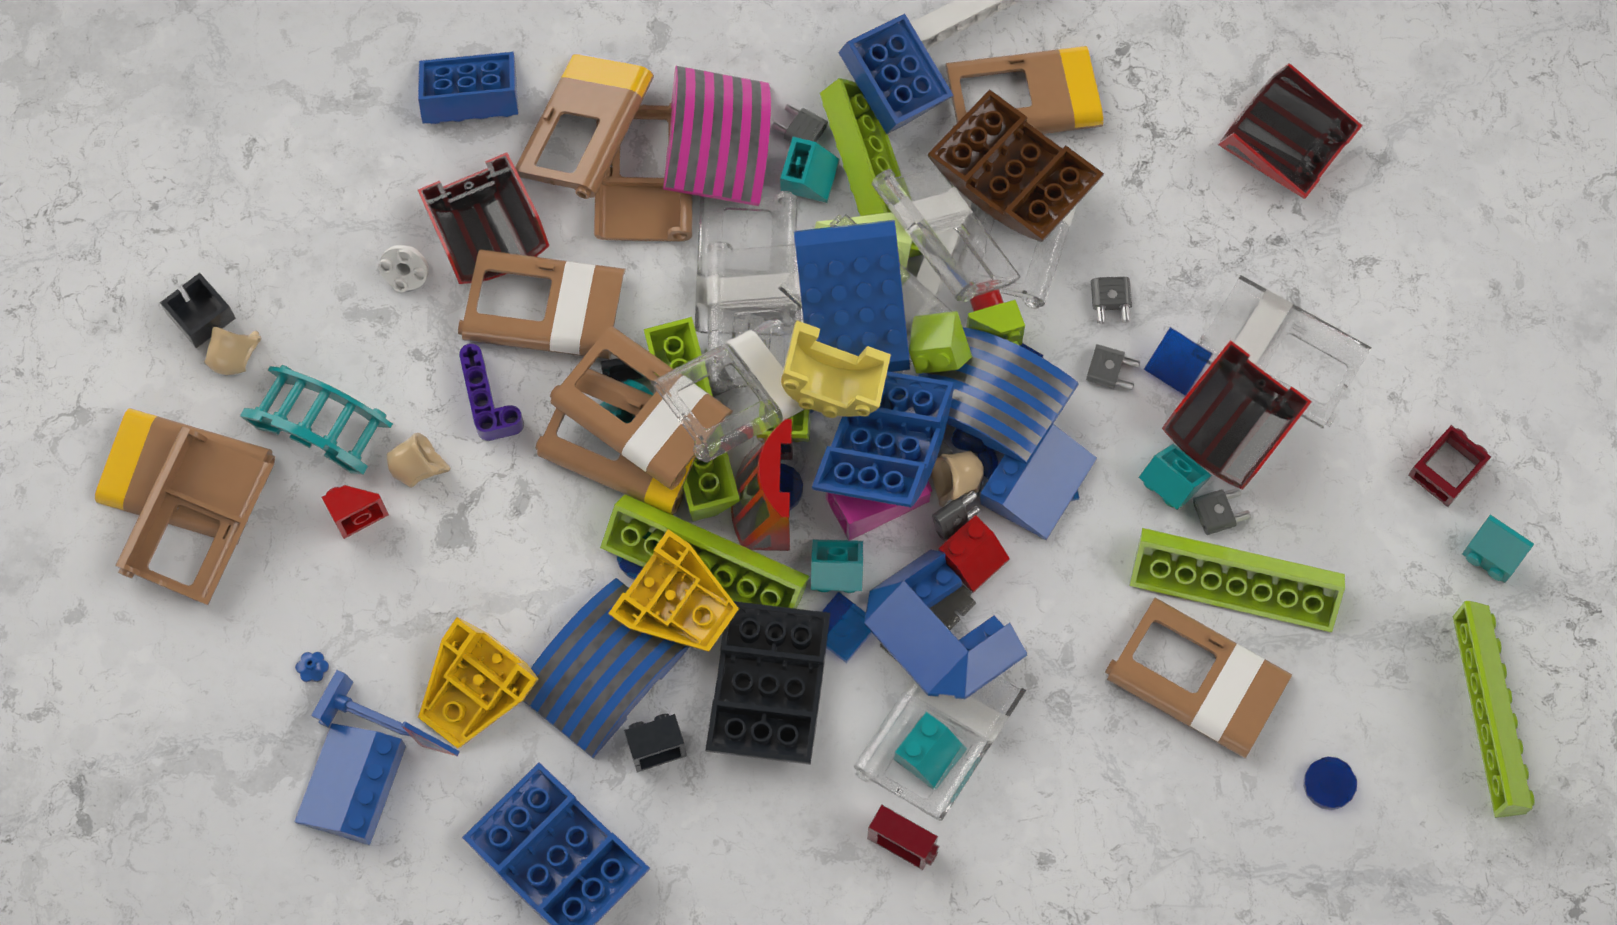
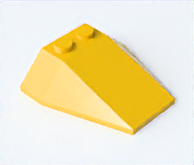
(676, 598)
(472, 683)

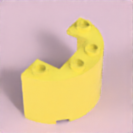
(831, 378)

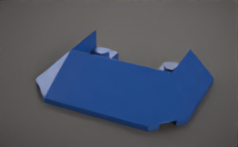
(923, 645)

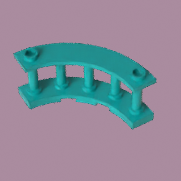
(302, 431)

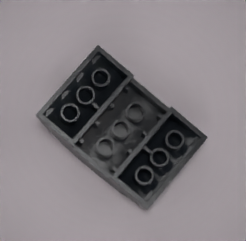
(769, 683)

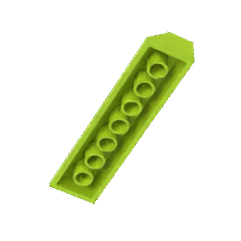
(861, 144)
(709, 485)
(739, 570)
(1237, 580)
(1492, 710)

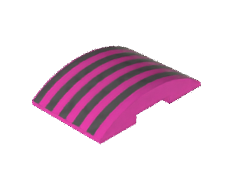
(718, 136)

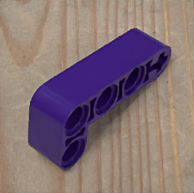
(482, 391)

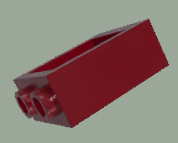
(1434, 482)
(903, 838)

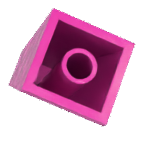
(861, 515)

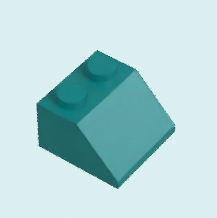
(1174, 476)
(1497, 549)
(837, 565)
(928, 750)

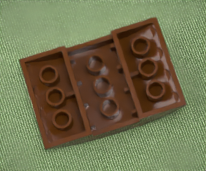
(1013, 168)

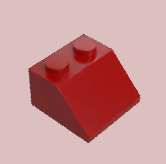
(353, 508)
(974, 553)

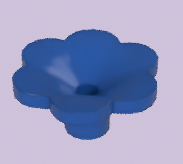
(315, 670)

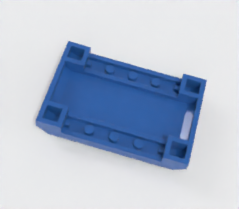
(854, 288)

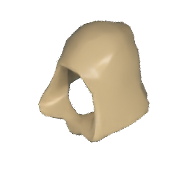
(230, 351)
(415, 461)
(957, 475)

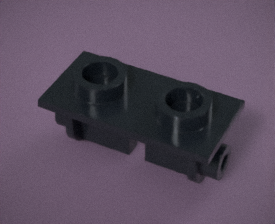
(619, 370)

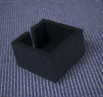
(200, 313)
(655, 742)

